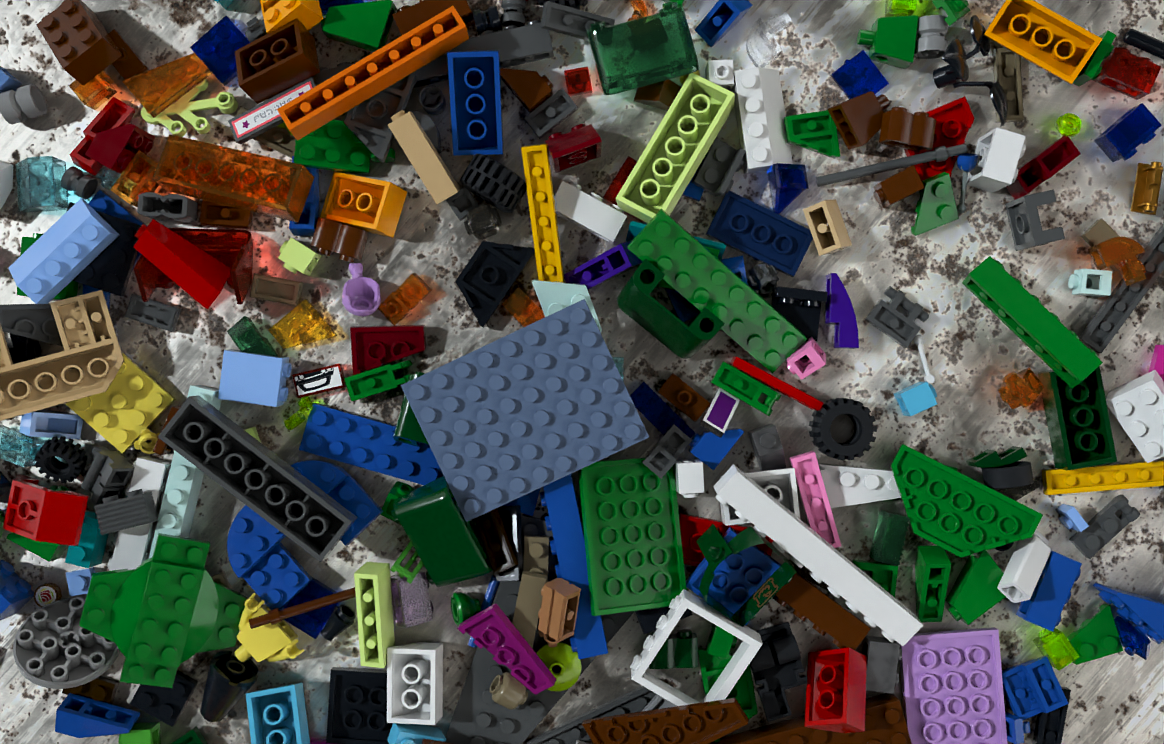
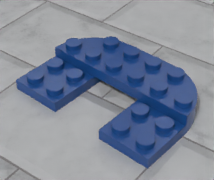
(256, 546)

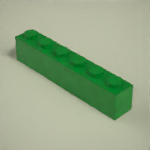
(1032, 322)

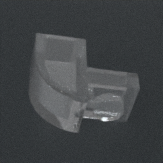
(761, 44)

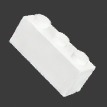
(589, 211)

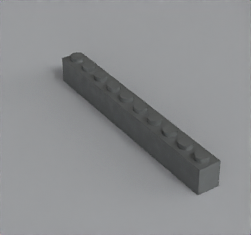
(515, 47)

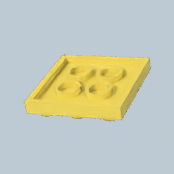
(126, 407)

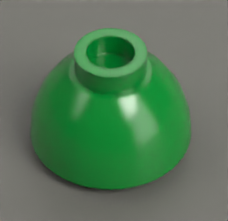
(463, 607)

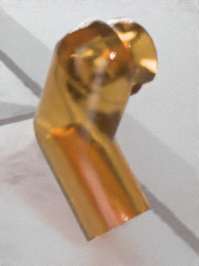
(639, 9)

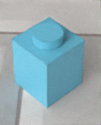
(916, 398)

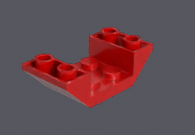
(44, 513)

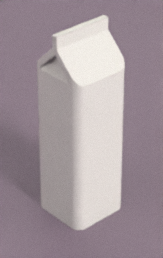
(1025, 568)

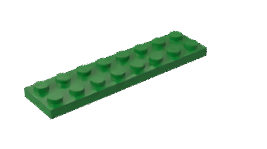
(712, 285)

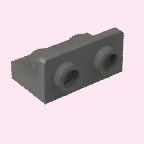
(718, 168)

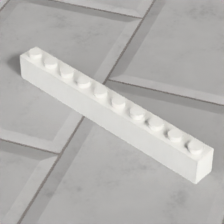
(817, 555)

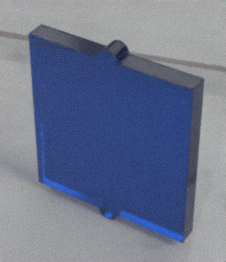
(859, 76)

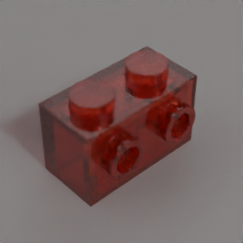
(1128, 73)

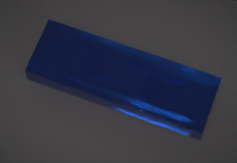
(657, 410)

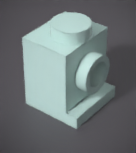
(1098, 282)

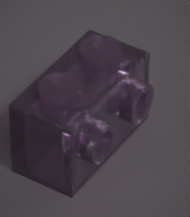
(411, 601)

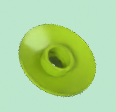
(566, 659)

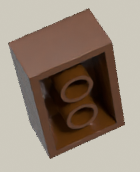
(78, 40)
(277, 61)

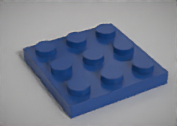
(735, 576)

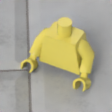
(267, 641)

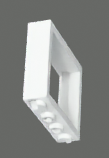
(665, 625)

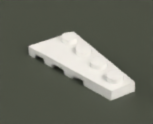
(857, 485)

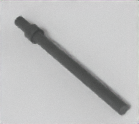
(939, 154)

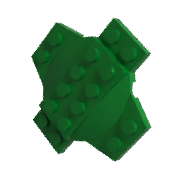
(163, 611)

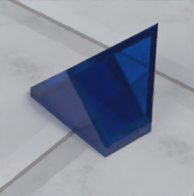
(785, 184)

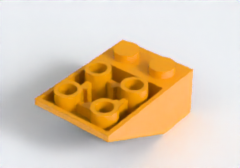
(280, 12)

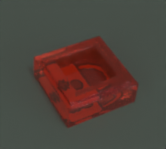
(578, 81)

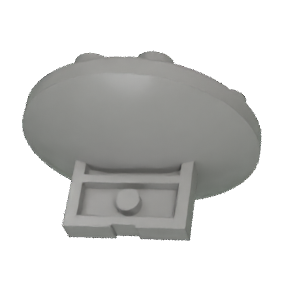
(59, 652)

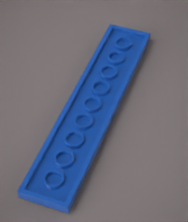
(372, 447)

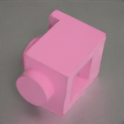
(805, 367)

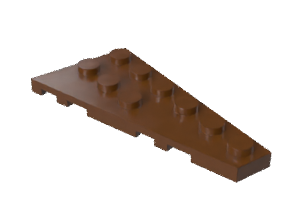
(673, 725)

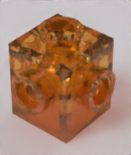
(1020, 388)

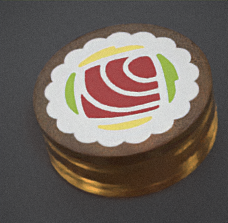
(47, 594)

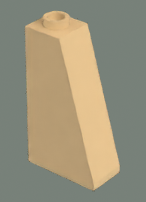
(423, 156)

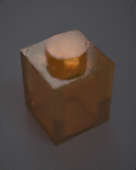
(95, 91)

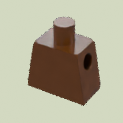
(859, 118)

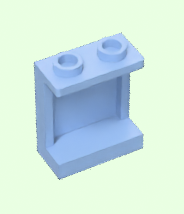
(254, 378)

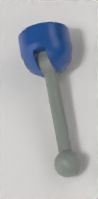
(966, 163)

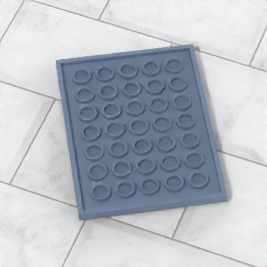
(525, 410)

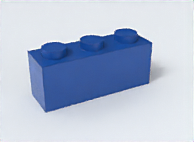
(1051, 592)

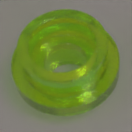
(1068, 124)

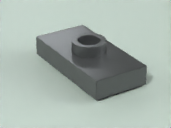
(153, 313)

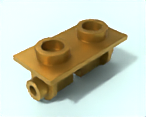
(1147, 188)

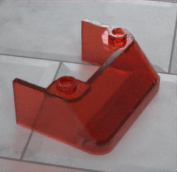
(228, 246)

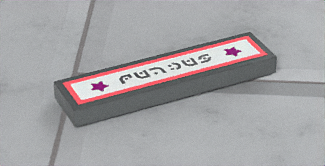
(265, 116)

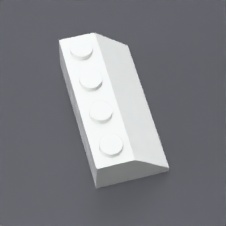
(760, 119)

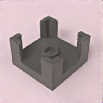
(1026, 222)

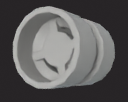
(931, 37)
(23, 103)

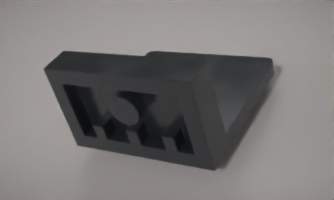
(800, 308)

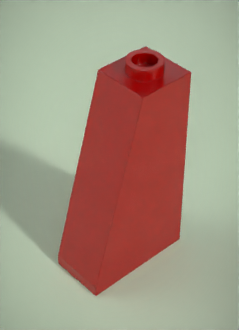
(182, 262)

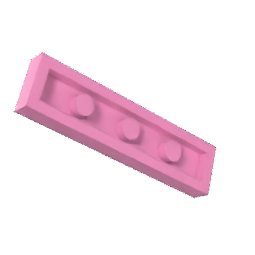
(815, 497)

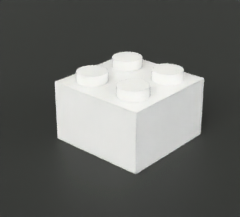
(997, 160)

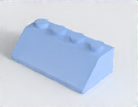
(62, 253)

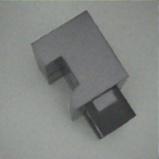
(106, 474)

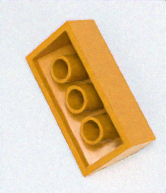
(1043, 38)

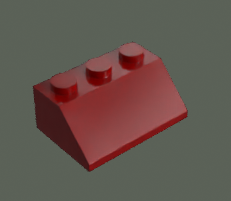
(836, 691)

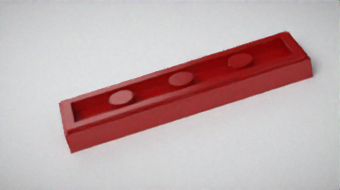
(776, 383)

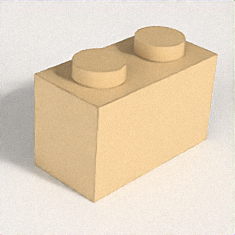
(827, 227)

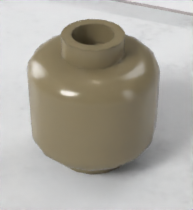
(508, 691)

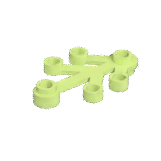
(185, 107)

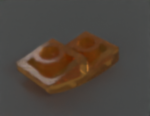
(404, 299)

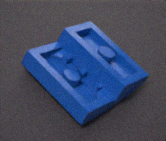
(1032, 688)

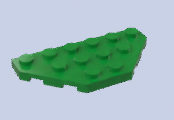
(957, 509)

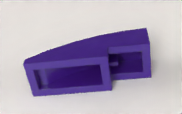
(840, 313)

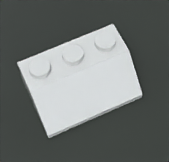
(778, 483)
(415, 683)

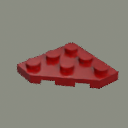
(951, 128)

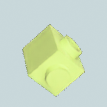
(298, 257)

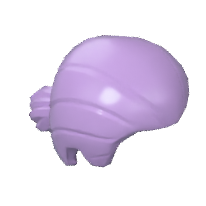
(360, 294)

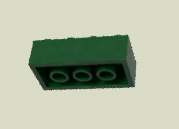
(1077, 421)

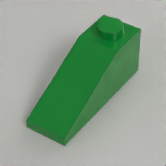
(931, 582)

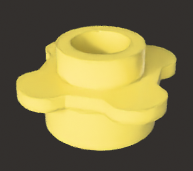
(146, 447)

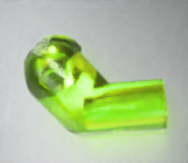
(301, 415)

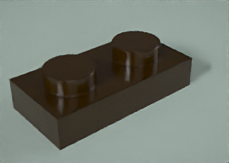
(99, 689)

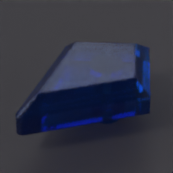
(1132, 638)

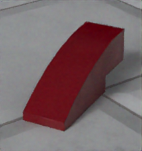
(1043, 166)

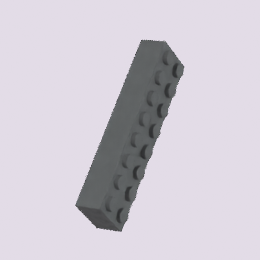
(257, 477)

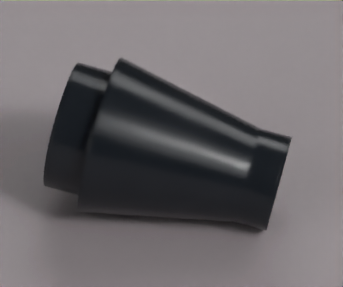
(340, 620)

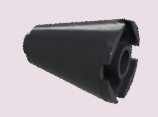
(226, 684)

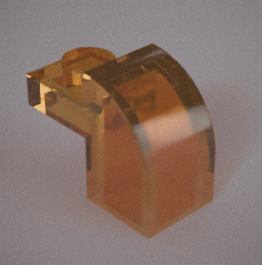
(1120, 252)

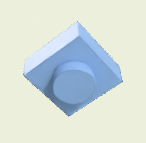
(1071, 518)
(79, 581)

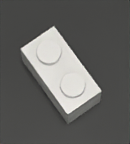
(689, 477)

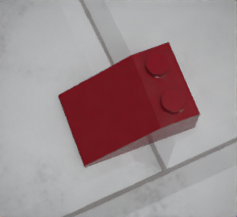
(574, 147)

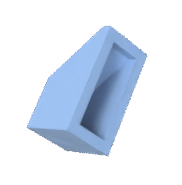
(51, 424)

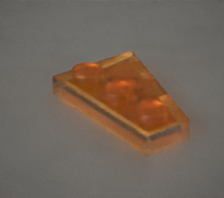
(167, 83)

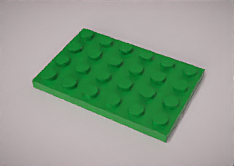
(630, 536)

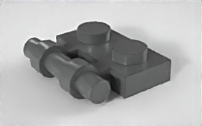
(892, 322)

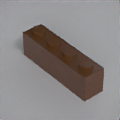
(823, 612)

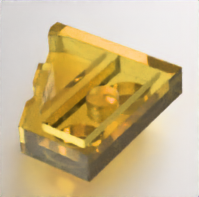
(301, 327)

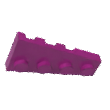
(501, 638)

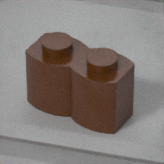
(907, 130)
(340, 239)

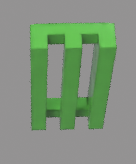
(403, 571)

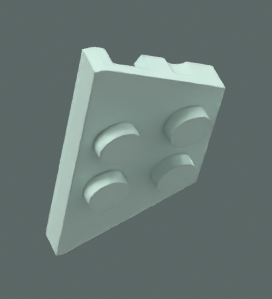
(559, 295)

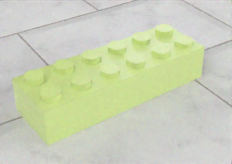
(676, 148)

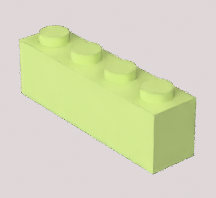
(374, 613)

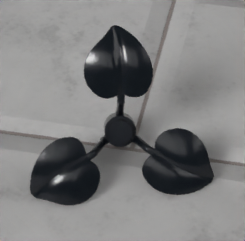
(958, 68)

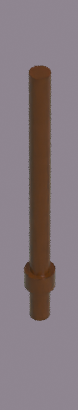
(276, 616)

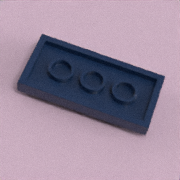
(760, 233)

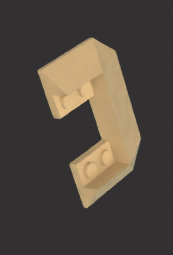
(80, 371)

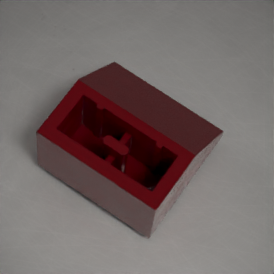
(119, 145)

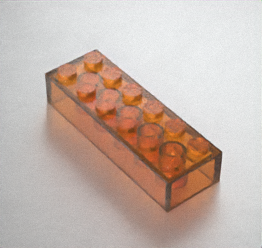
(233, 178)

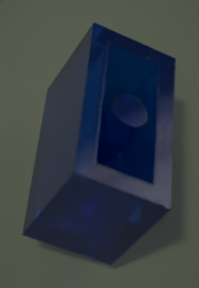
(1127, 133)

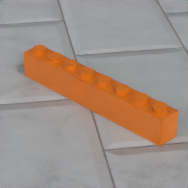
(374, 73)

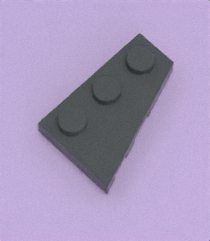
(30, 321)

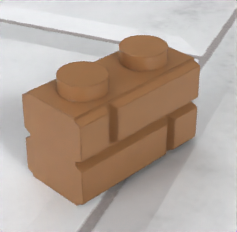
(558, 609)

